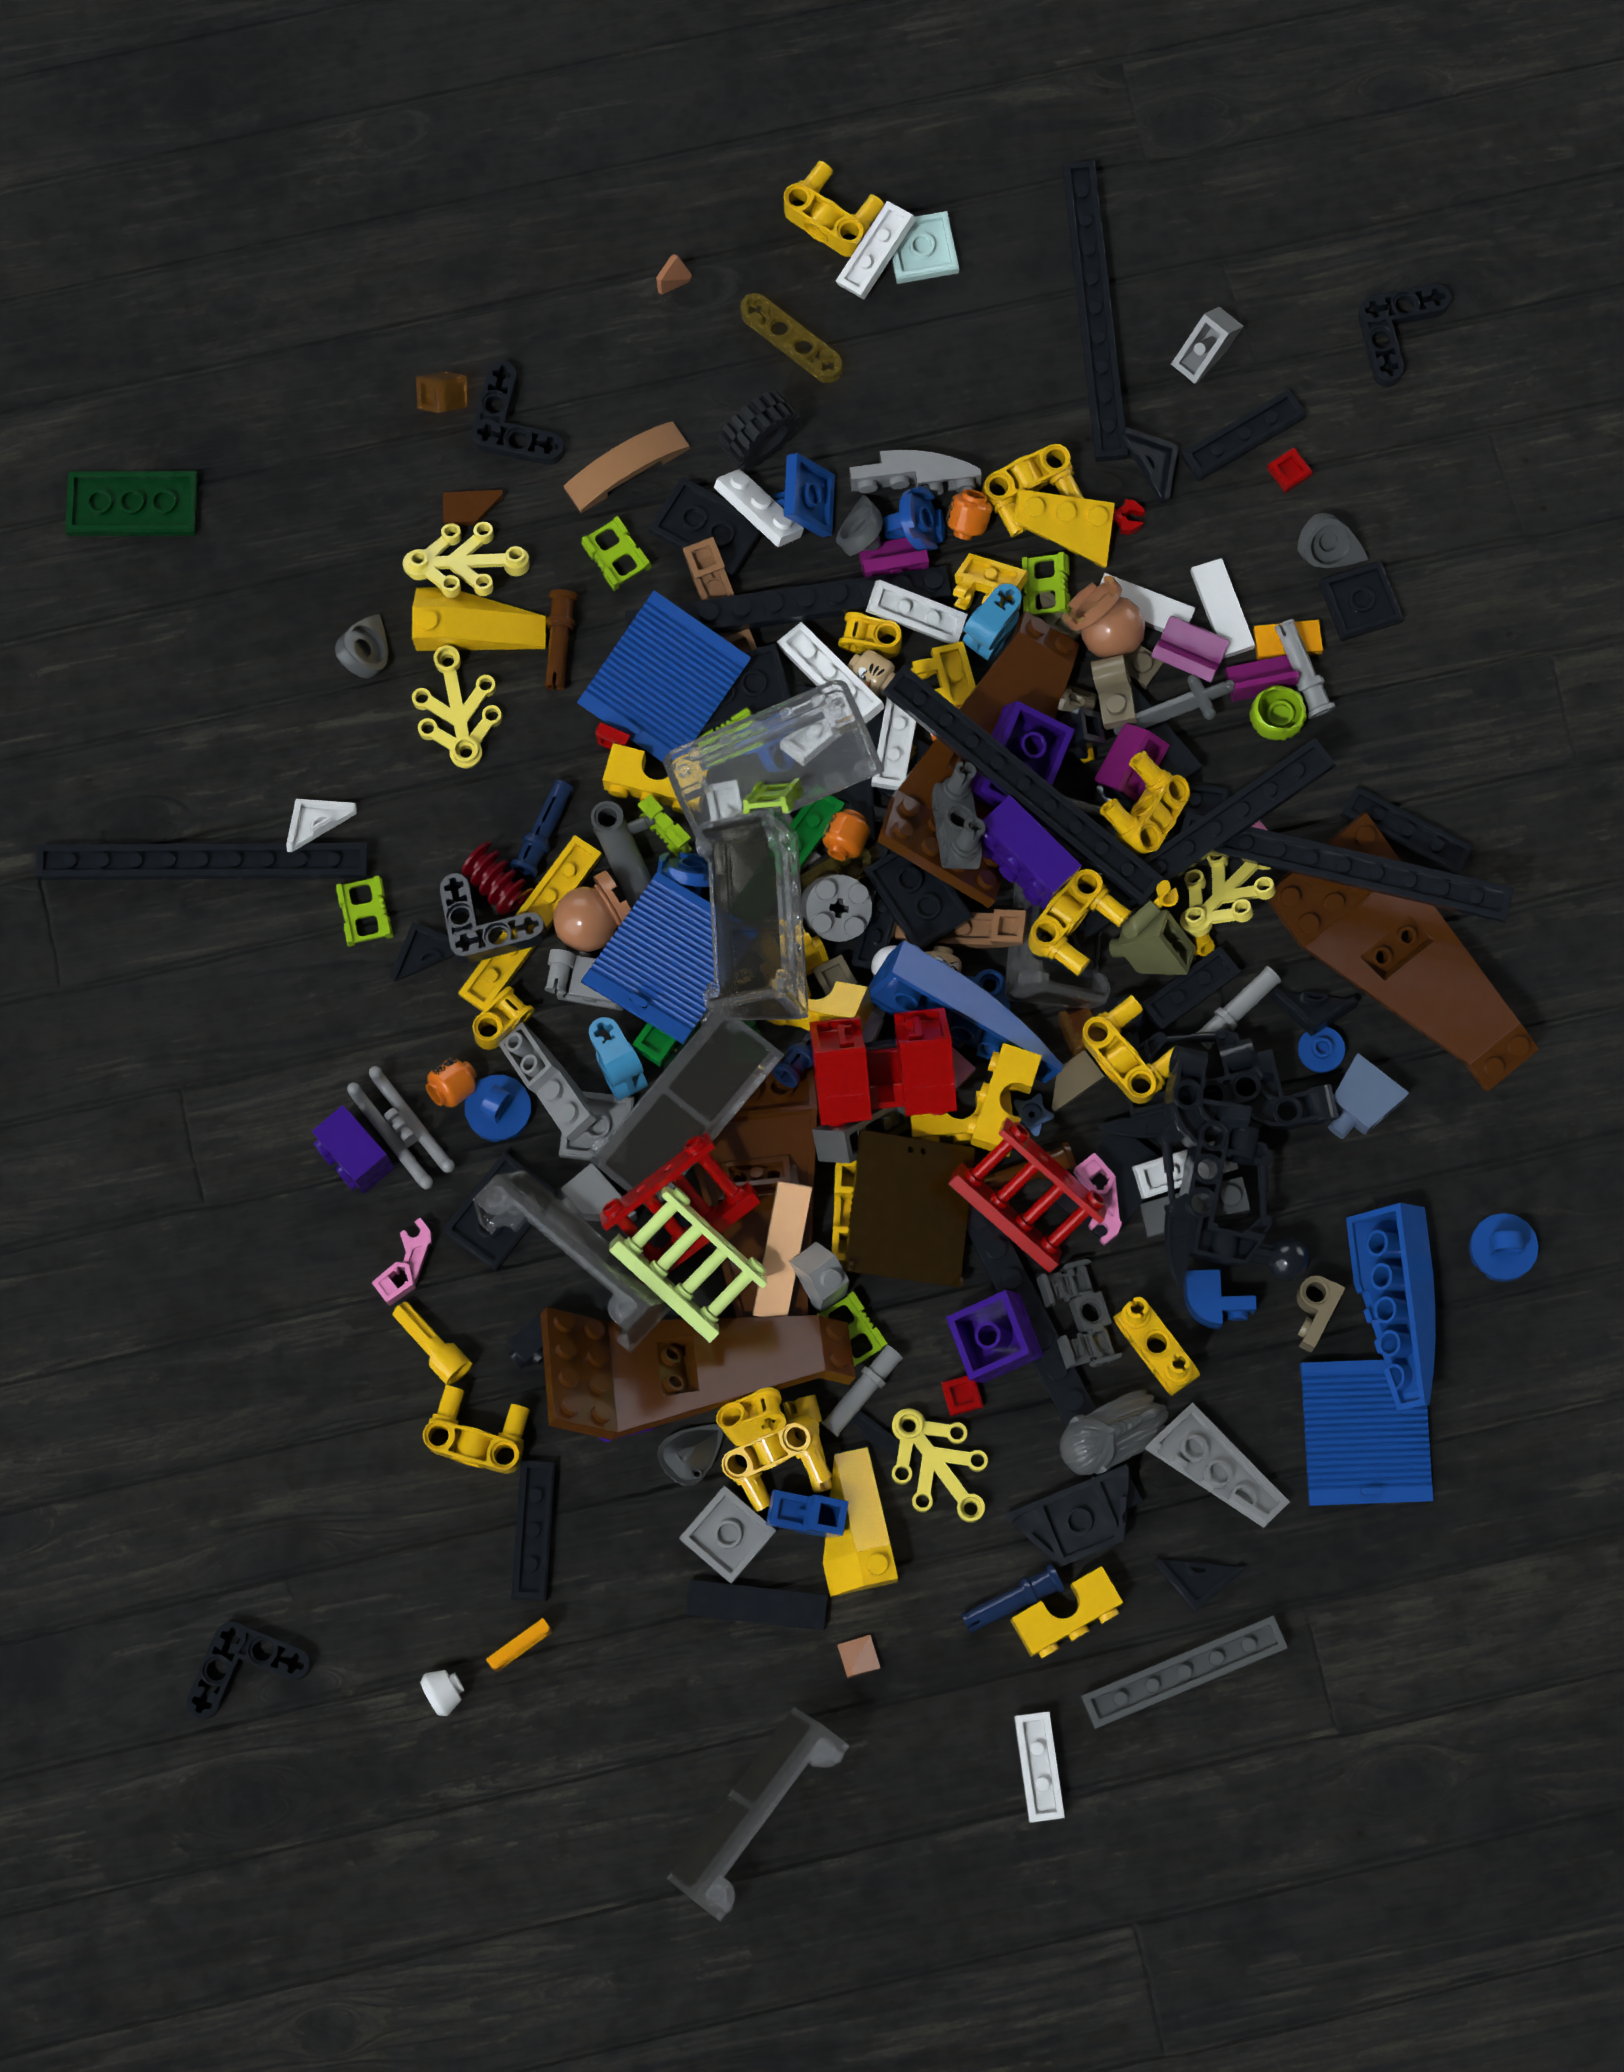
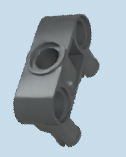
(956, 820)

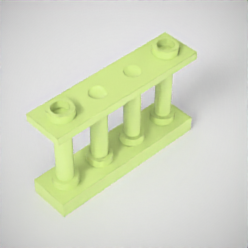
(680, 1295)

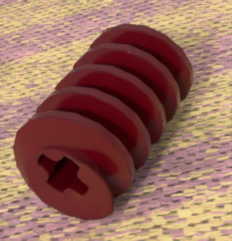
(494, 881)

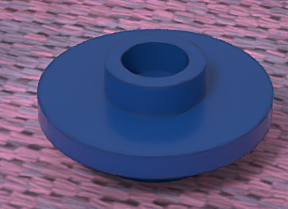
(1321, 1051)

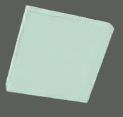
(926, 250)

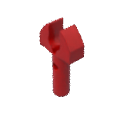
(1119, 516)

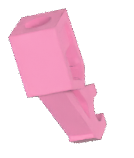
(1087, 1171)
(416, 1253)

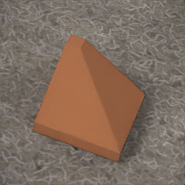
(672, 275)
(858, 1656)

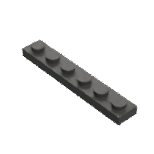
(1184, 1672)

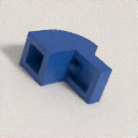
(1206, 1303)
(807, 1514)

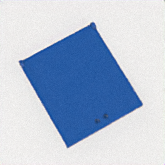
(663, 678)
(659, 959)
(1360, 1438)

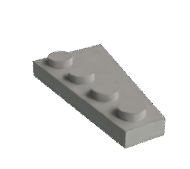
(1212, 1461)

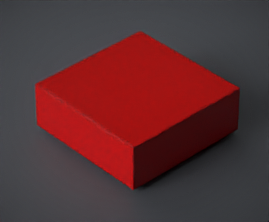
(1289, 470)
(607, 736)
(961, 1395)

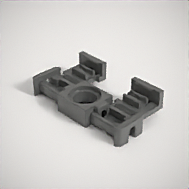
(1077, 1285)

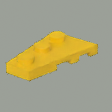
(1071, 522)

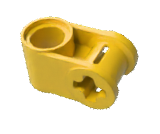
(868, 634)
(503, 1013)
(751, 1418)

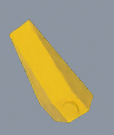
(472, 623)
(864, 1552)

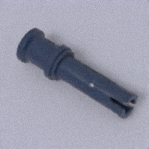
(536, 842)
(796, 1061)
(1027, 1592)

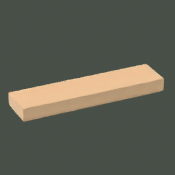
(782, 1246)

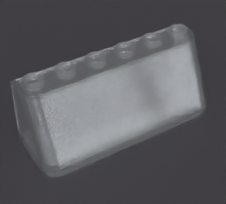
(805, 737)

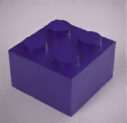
(349, 1145)
(994, 1336)

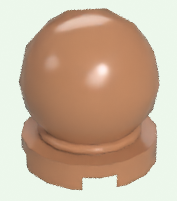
(1106, 621)
(590, 916)

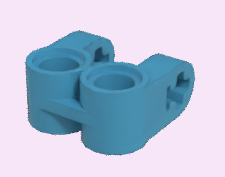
(990, 624)
(617, 1059)

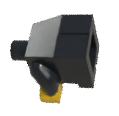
(1086, 733)

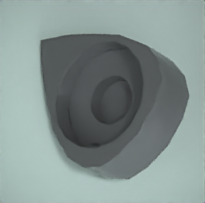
(861, 528)
(1329, 543)
(363, 647)
(690, 1452)

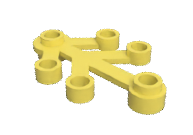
(462, 561)
(457, 713)
(1222, 893)
(935, 1460)

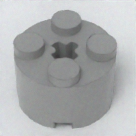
(847, 892)

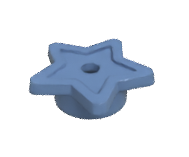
(1036, 1106)

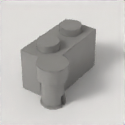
(567, 972)

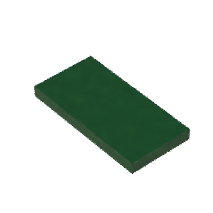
(132, 503)

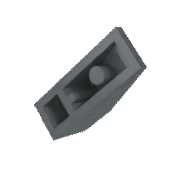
(841, 1142)
(1231, 1206)

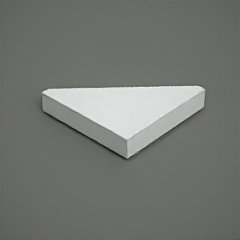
(315, 818)

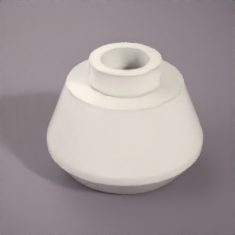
(442, 1691)

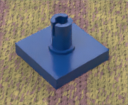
(808, 495)

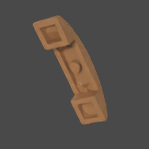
(624, 463)
(712, 582)
(986, 930)

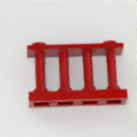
(737, 1201)
(1020, 1226)

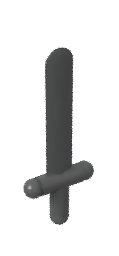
(1197, 698)

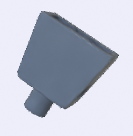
(1364, 1098)

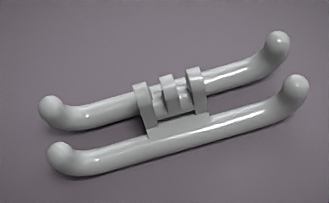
(400, 1128)

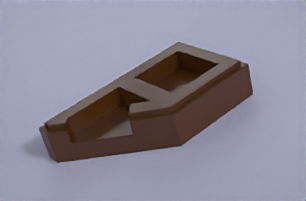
(468, 507)

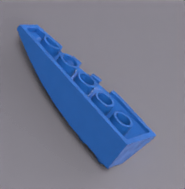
(920, 982)
(1397, 1286)

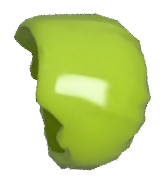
(1278, 713)

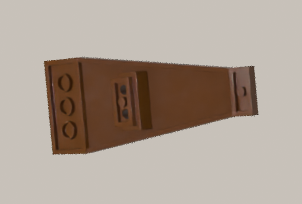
(1030, 671)
(1423, 980)
(761, 1145)
(675, 1371)

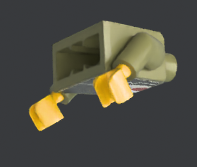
(1155, 940)

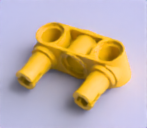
(823, 217)
(1030, 474)
(1155, 810)
(1067, 912)
(1119, 1057)
(1141, 1325)
(474, 1445)
(772, 1451)

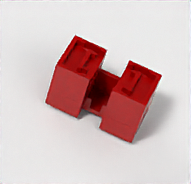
(858, 1081)

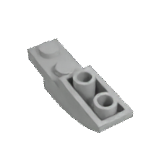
(924, 468)
(549, 1081)

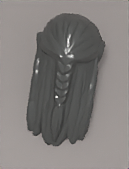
(1112, 1433)

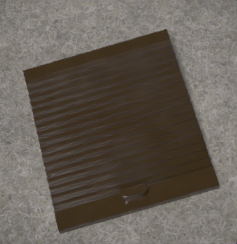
(905, 1212)

